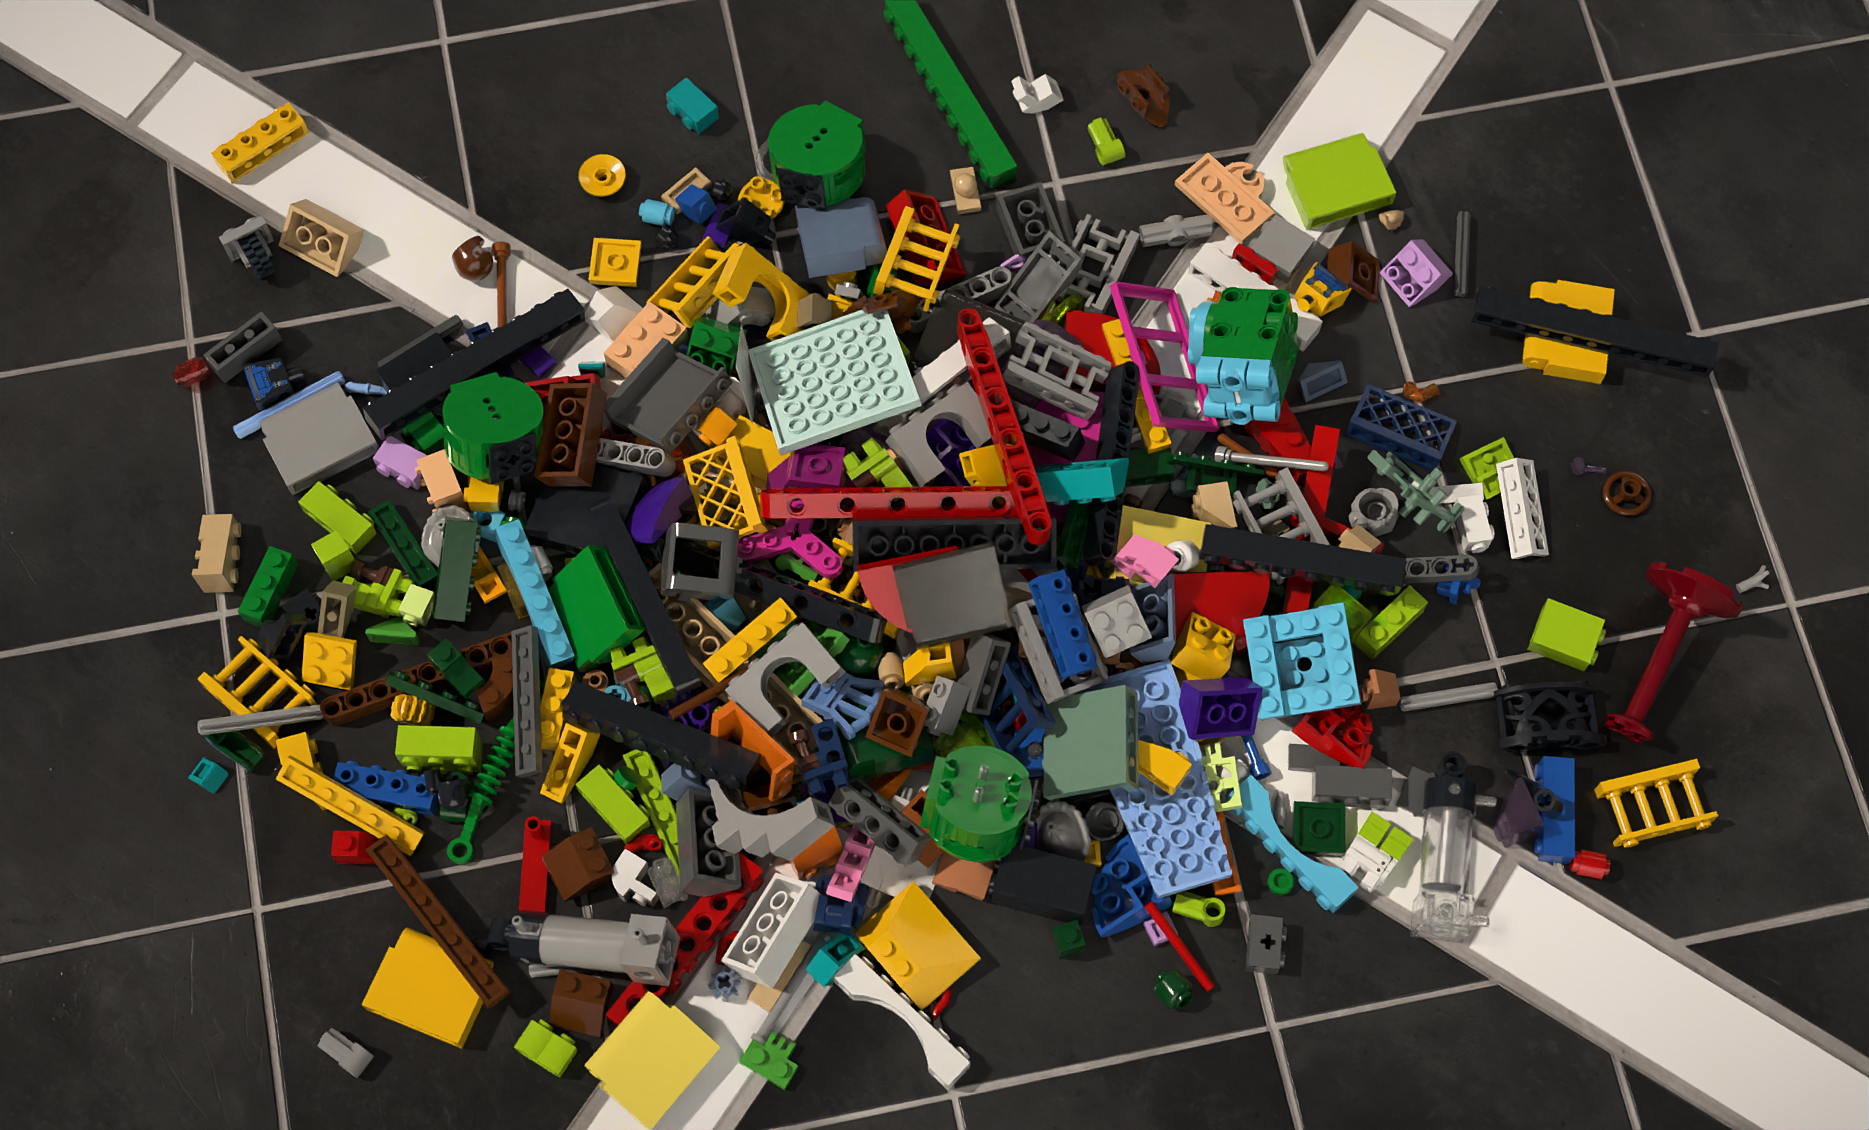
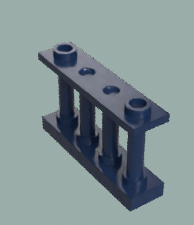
(1028, 700)

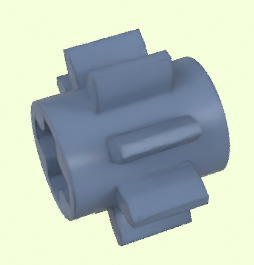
(724, 977)

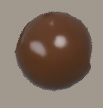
(472, 261)

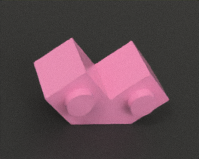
(1146, 559)

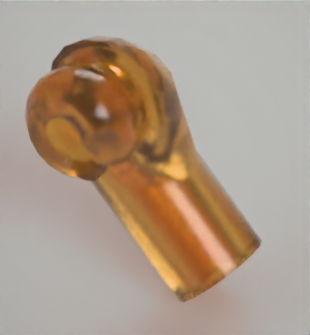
(1417, 394)

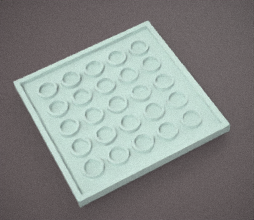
(833, 379)

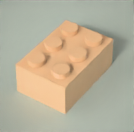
(641, 337)

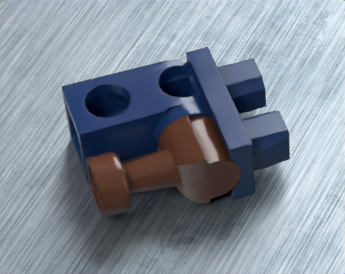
(824, 764)

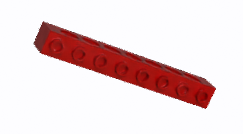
(688, 930)

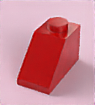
(351, 847)

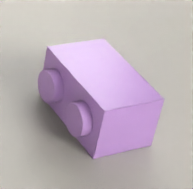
(399, 461)

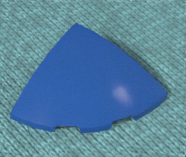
(1123, 891)

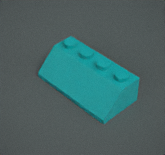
(1083, 480)

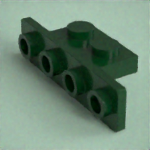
(1205, 471)

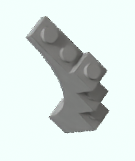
(781, 833)

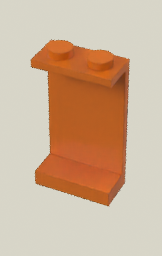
(734, 723)

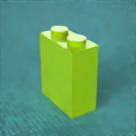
(1567, 635)

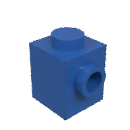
(696, 203)

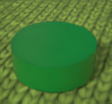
(626, 778)
(1280, 882)

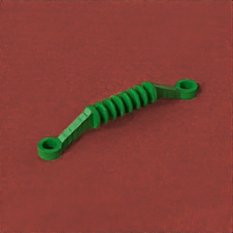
(480, 798)

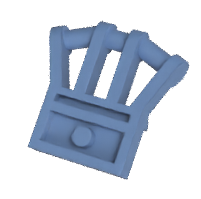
(829, 700)

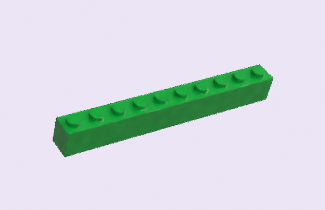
(951, 91)

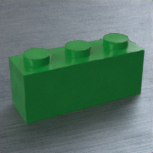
(268, 587)

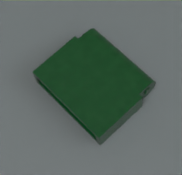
(870, 757)

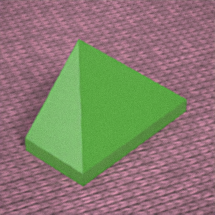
(393, 632)

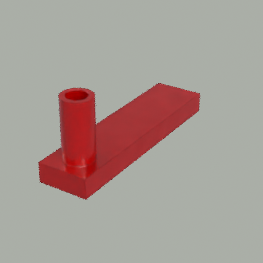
(534, 872)

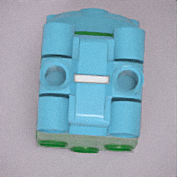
(1244, 352)

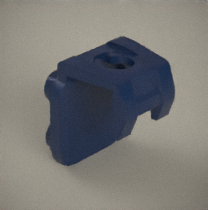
(838, 914)

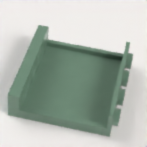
(1091, 743)

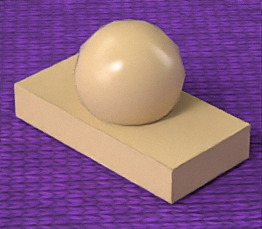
(965, 190)

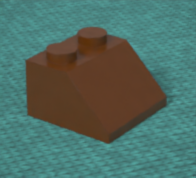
(578, 865)
(580, 1003)

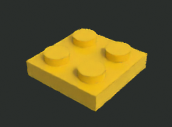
(615, 262)
(329, 660)

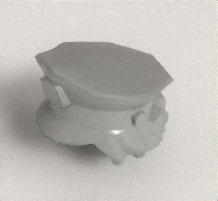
(1375, 511)

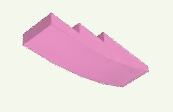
(851, 865)

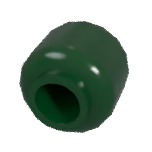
(1173, 989)

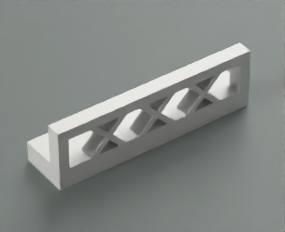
(1519, 508)

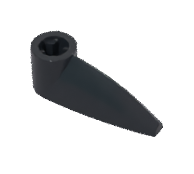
(1539, 795)

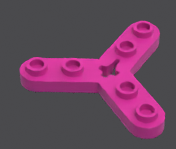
(779, 542)

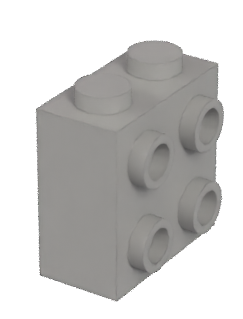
(1283, 246)

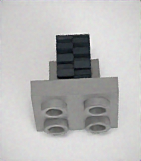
(250, 245)

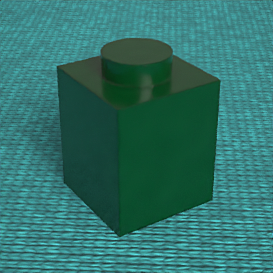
(1068, 939)

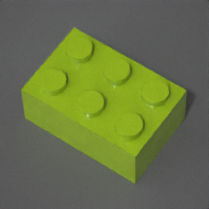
(439, 747)

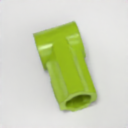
(1107, 146)
(1196, 906)

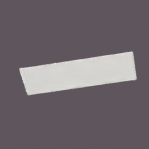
(1456, 491)

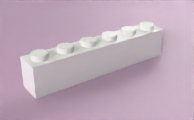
(1221, 272)
(951, 369)

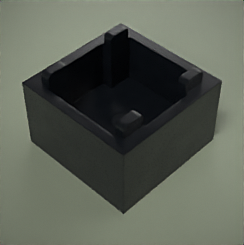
(1094, 588)

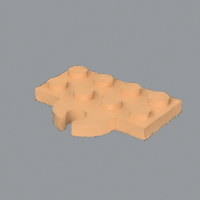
(1227, 195)

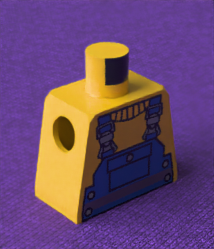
(1321, 291)

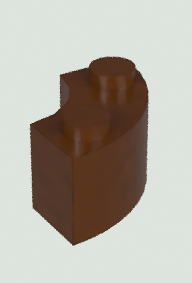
(497, 693)

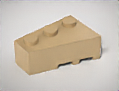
(218, 553)

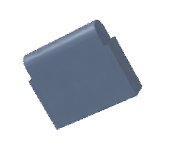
(841, 237)

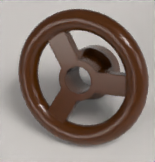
(1633, 483)

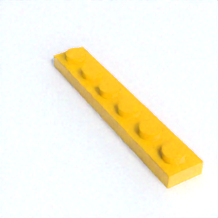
(1153, 437)
(349, 804)

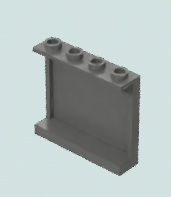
(665, 396)

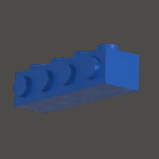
(1062, 624)
(387, 788)

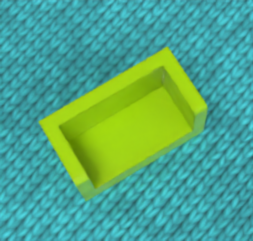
(334, 555)

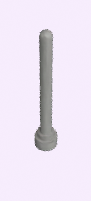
(1226, 453)

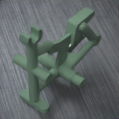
(1417, 491)

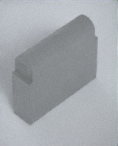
(317, 438)

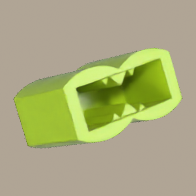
(546, 1048)

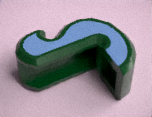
(237, 748)

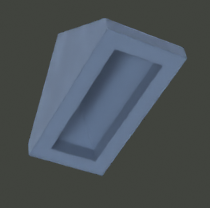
(1321, 378)

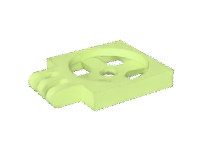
(1209, 763)

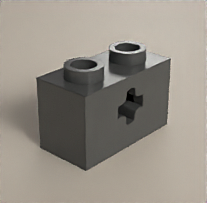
(1257, 957)

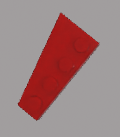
(1282, 439)

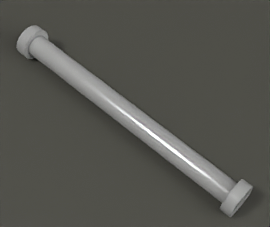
(789, 991)

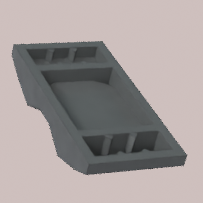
(1040, 279)

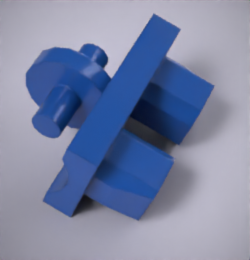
(1452, 588)

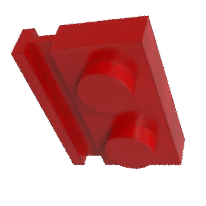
(1255, 264)

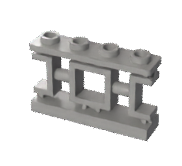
(1109, 273)
(1048, 386)

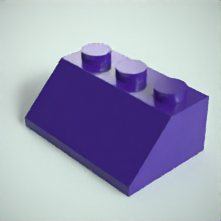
(1220, 707)

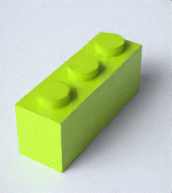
(335, 514)
(1391, 622)
(614, 804)

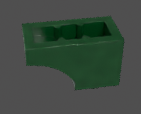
(455, 668)

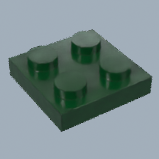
(1319, 828)

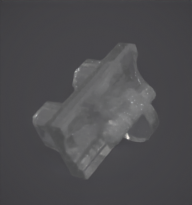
(666, 881)

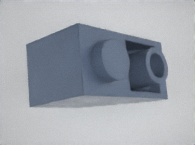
(677, 781)

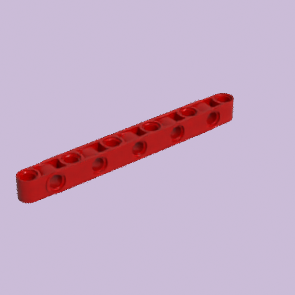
(1004, 427)
(877, 502)

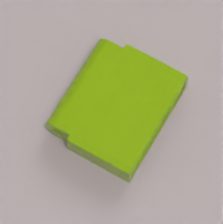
(1337, 180)

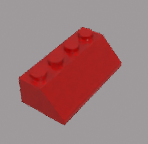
(927, 213)

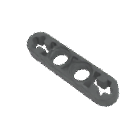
(1431, 563)

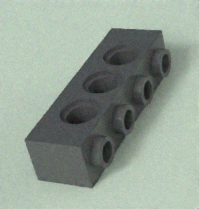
(866, 808)

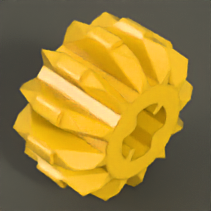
(412, 710)

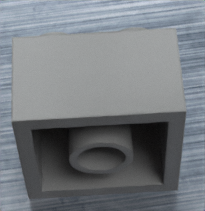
(1116, 621)

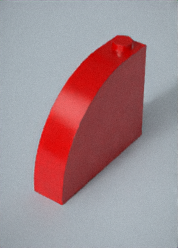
(1089, 331)
(881, 587)
(1220, 598)

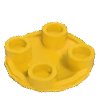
(764, 195)

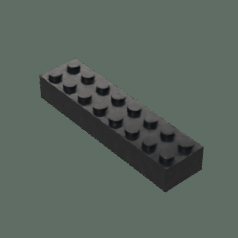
(895, 537)

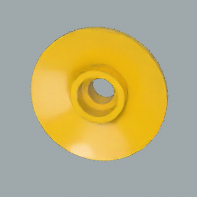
(602, 167)

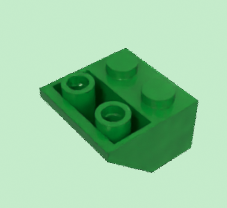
(715, 344)

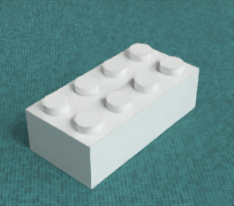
(773, 930)

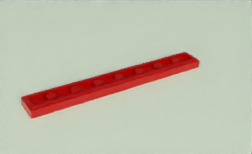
(1316, 495)

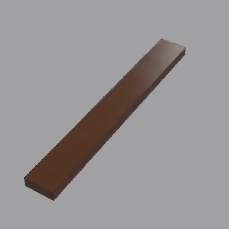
(438, 922)

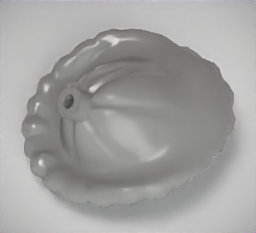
(433, 531)
(1062, 831)

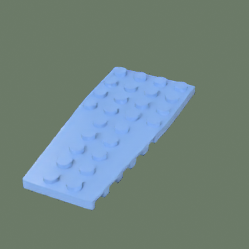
(1175, 833)

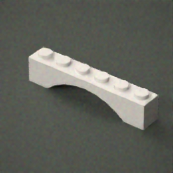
(863, 984)

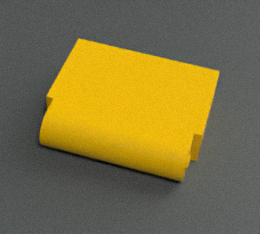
(1562, 359)
(424, 990)

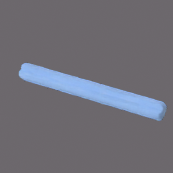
(252, 424)

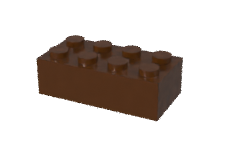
(570, 434)

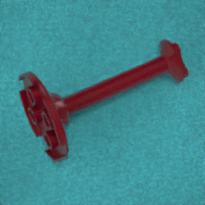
(1690, 597)

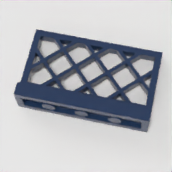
(1394, 440)

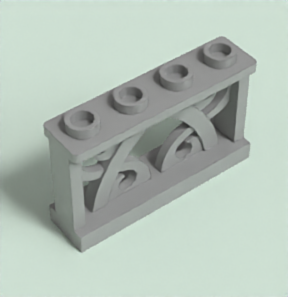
(1040, 660)

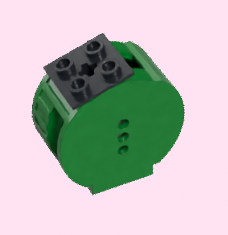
(817, 155)

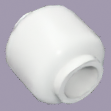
(1187, 554)

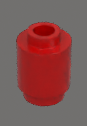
(1590, 864)

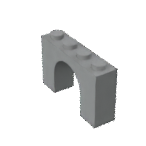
(910, 440)
(799, 646)

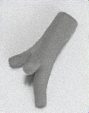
(1754, 581)

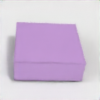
(1155, 933)

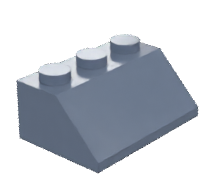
(1158, 611)

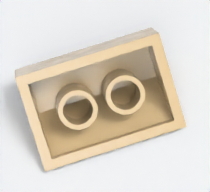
(320, 236)

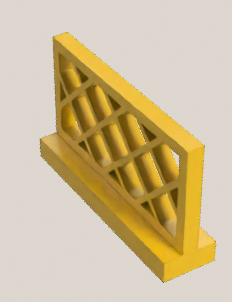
(742, 480)

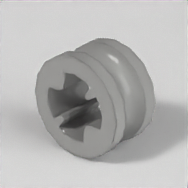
(517, 501)

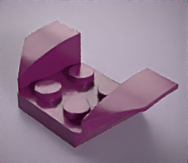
(813, 468)

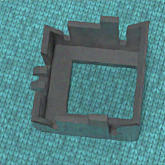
(699, 586)

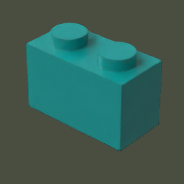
(691, 106)

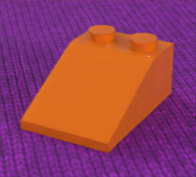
(818, 855)

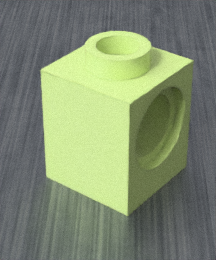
(417, 606)

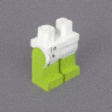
(1374, 861)

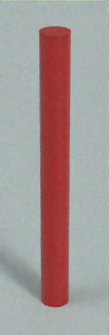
(1180, 947)

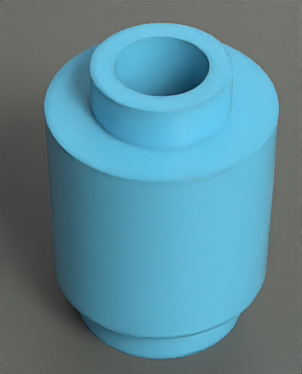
(657, 213)

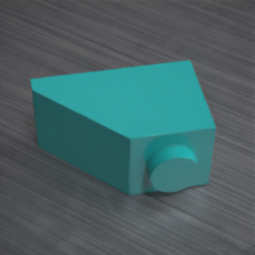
(833, 958)

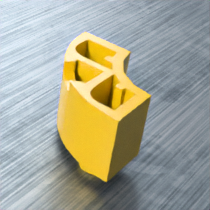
(483, 495)

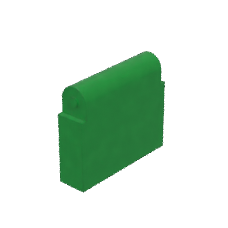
(594, 607)

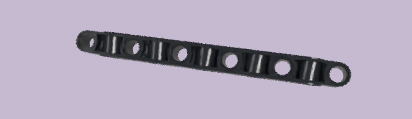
(822, 606)

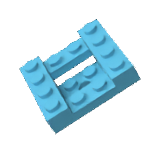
(1286, 689)

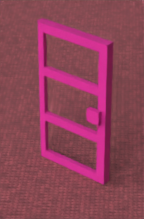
(1181, 336)

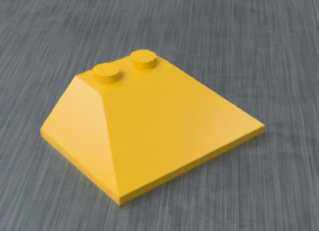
(917, 945)

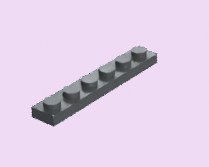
(526, 701)

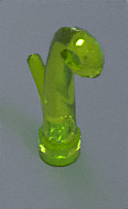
(1071, 303)

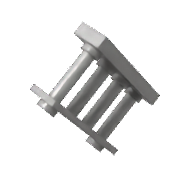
(1296, 506)

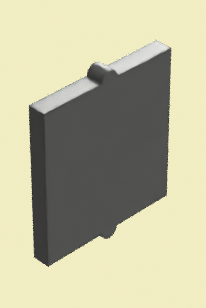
(1412, 795)

